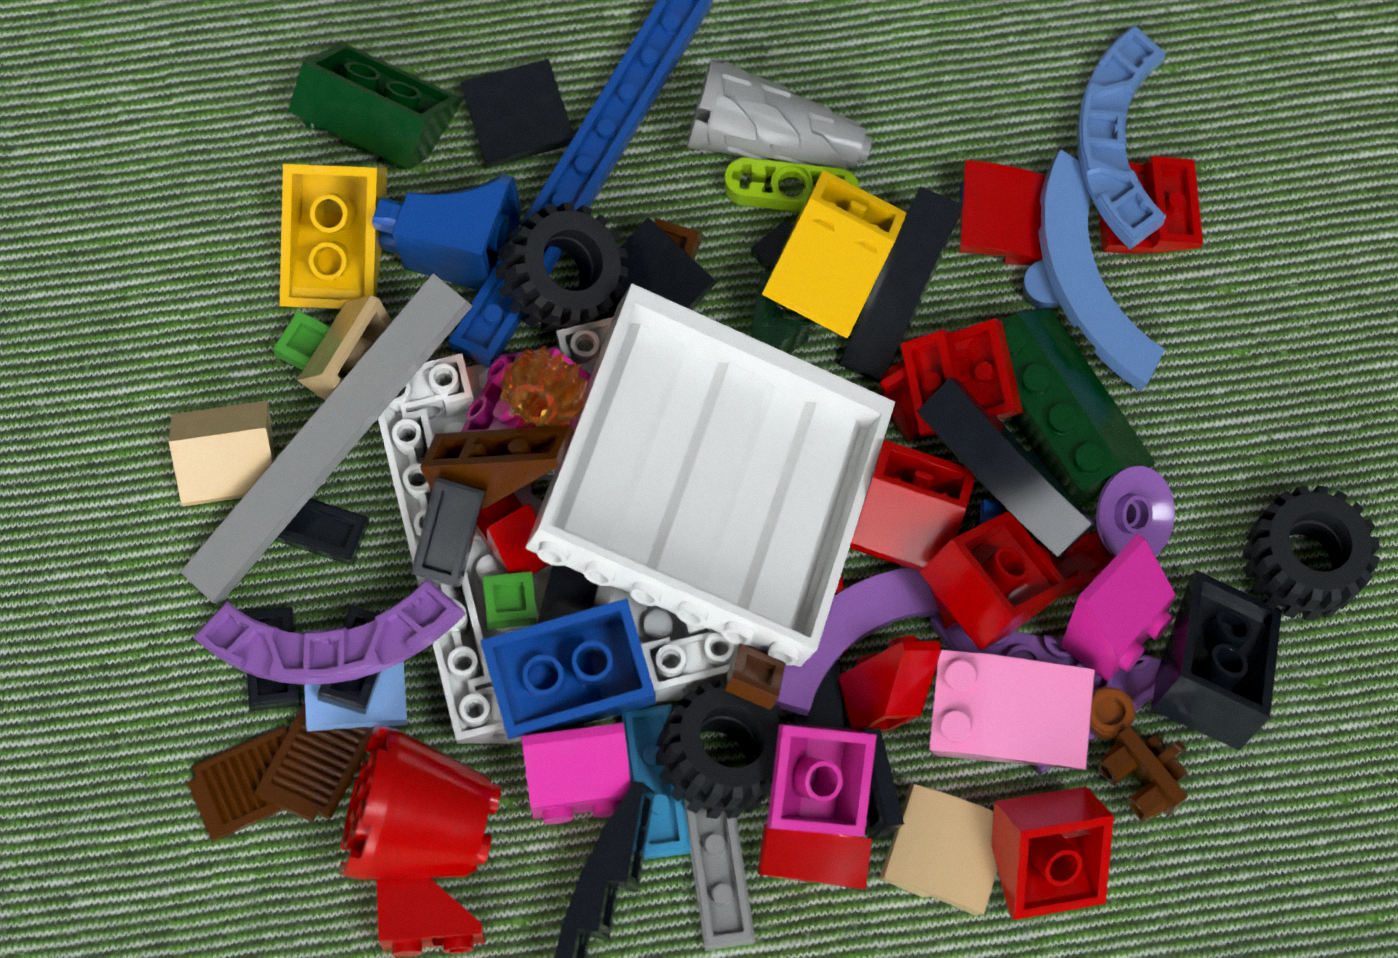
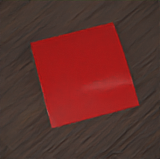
(1174, 190)
(1001, 212)
(972, 355)

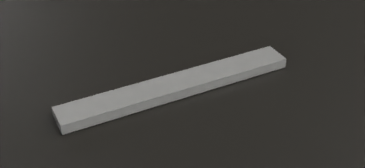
(325, 439)

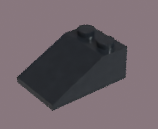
(1219, 662)

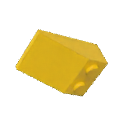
(329, 234)

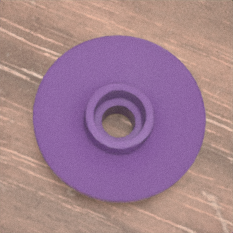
(1135, 503)

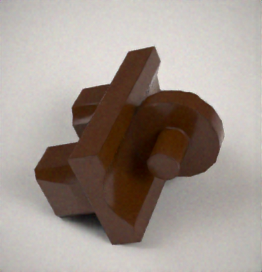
(1154, 768)

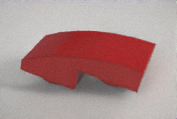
(815, 857)

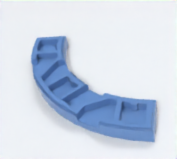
(1103, 137)
(1078, 282)

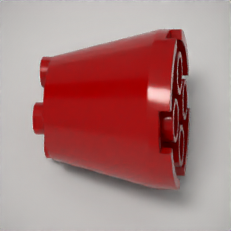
(415, 813)

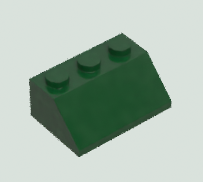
(372, 105)

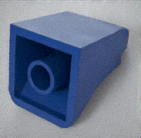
(451, 232)

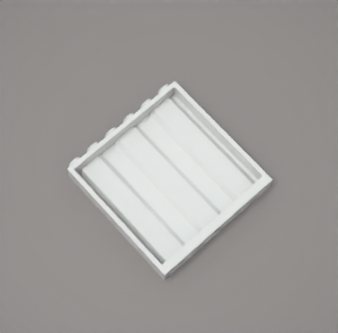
(713, 477)

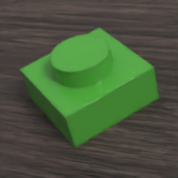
(300, 340)
(509, 600)

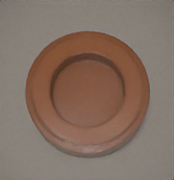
(1110, 712)

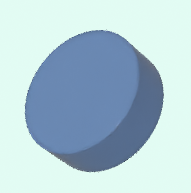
(1038, 288)

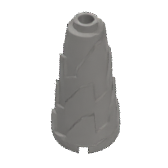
(765, 121)

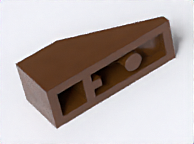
(496, 458)

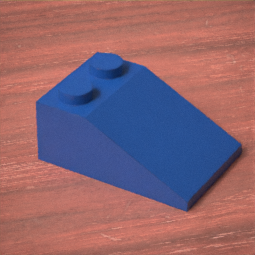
(569, 670)

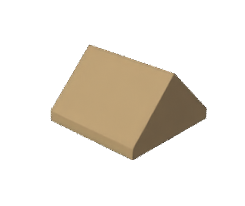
(344, 344)
(220, 451)

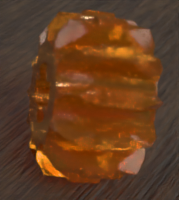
(543, 388)

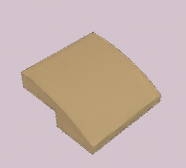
(943, 850)

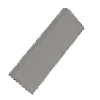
(719, 881)

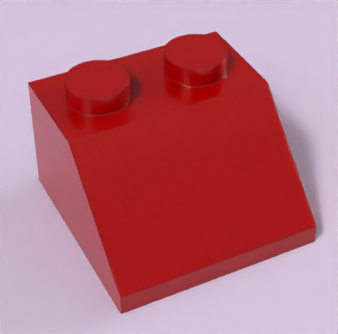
(994, 579)
(1052, 851)

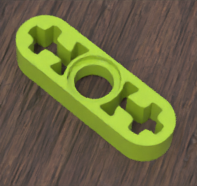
(760, 168)

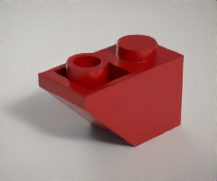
(890, 685)
(423, 915)

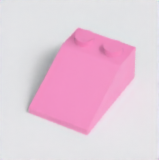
(1011, 710)

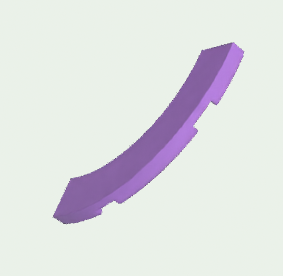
(852, 617)
(333, 653)

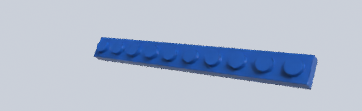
(589, 158)

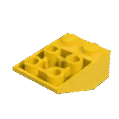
(834, 253)

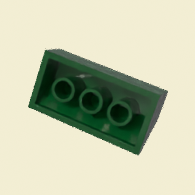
(1067, 409)

